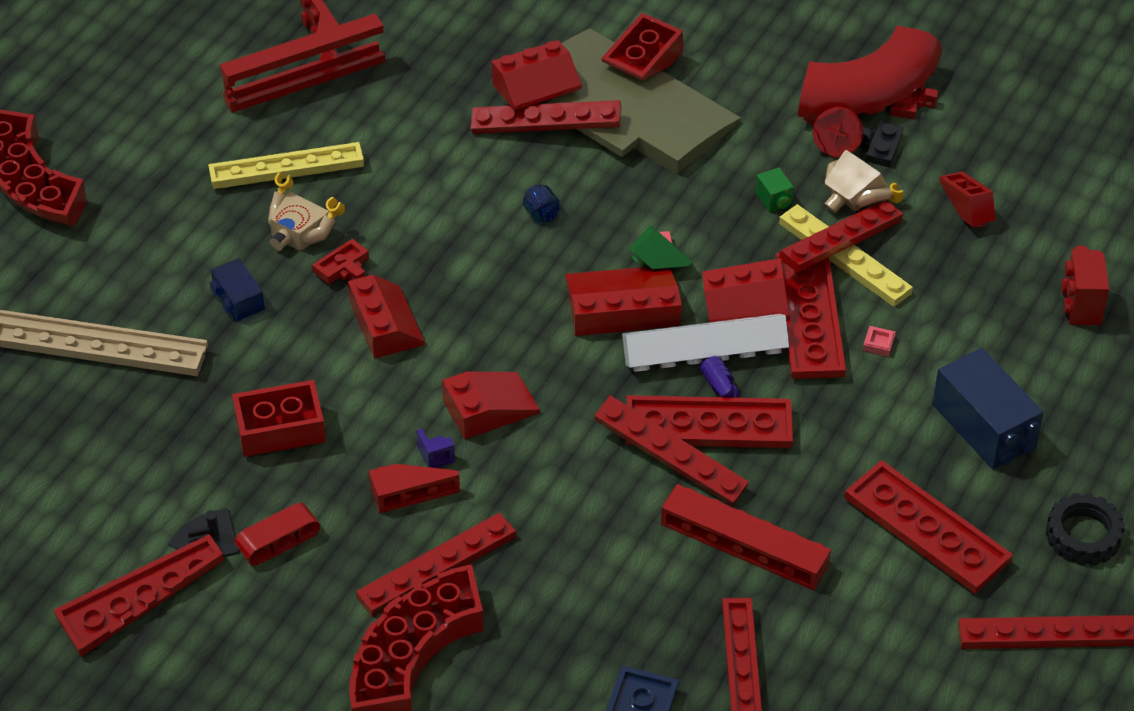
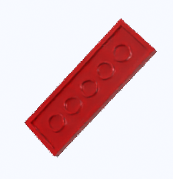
(813, 324)
(720, 419)
(928, 526)

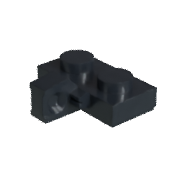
(882, 143)

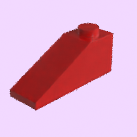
(970, 198)
(407, 485)

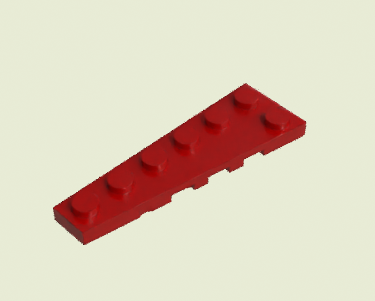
(119, 603)

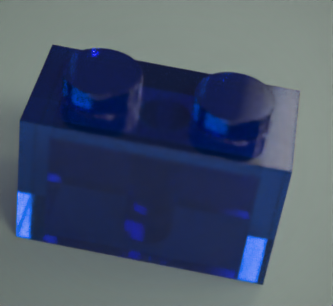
(237, 290)

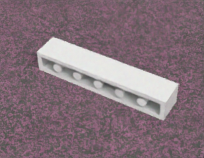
(704, 341)

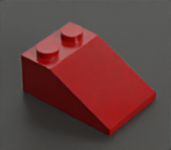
(645, 47)
(487, 401)

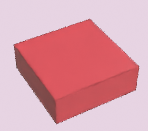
(879, 341)

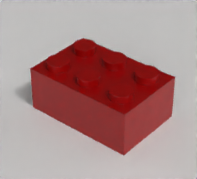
(279, 418)

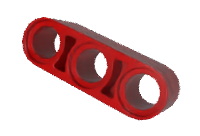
(277, 534)

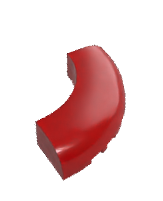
(873, 80)
(28, 180)
(409, 636)

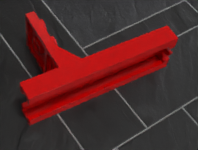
(324, 39)

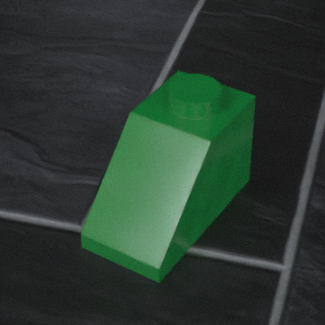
(657, 251)

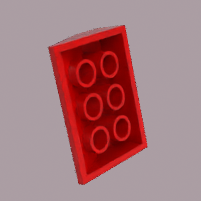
(623, 300)

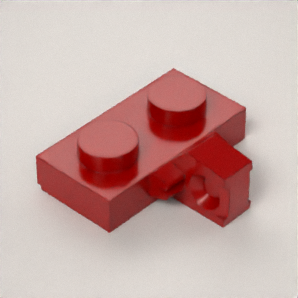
(921, 97)
(342, 263)

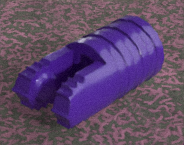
(719, 377)

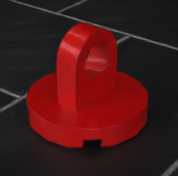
(837, 131)

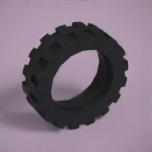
(1085, 506)

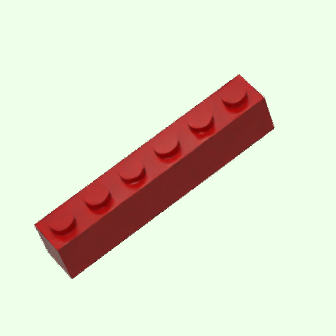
(745, 537)

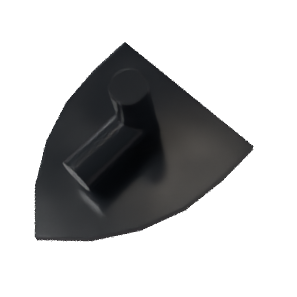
(216, 524)

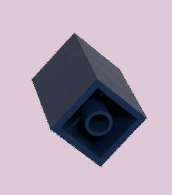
(987, 408)

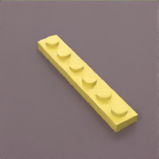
(291, 163)
(851, 260)

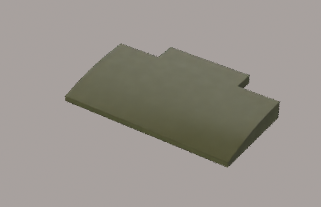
(657, 113)

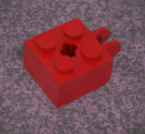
(1085, 286)

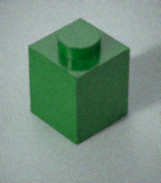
(774, 189)

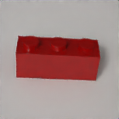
(535, 75)
(746, 291)
(383, 316)

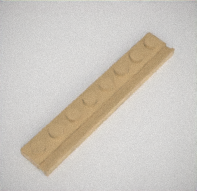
(102, 343)

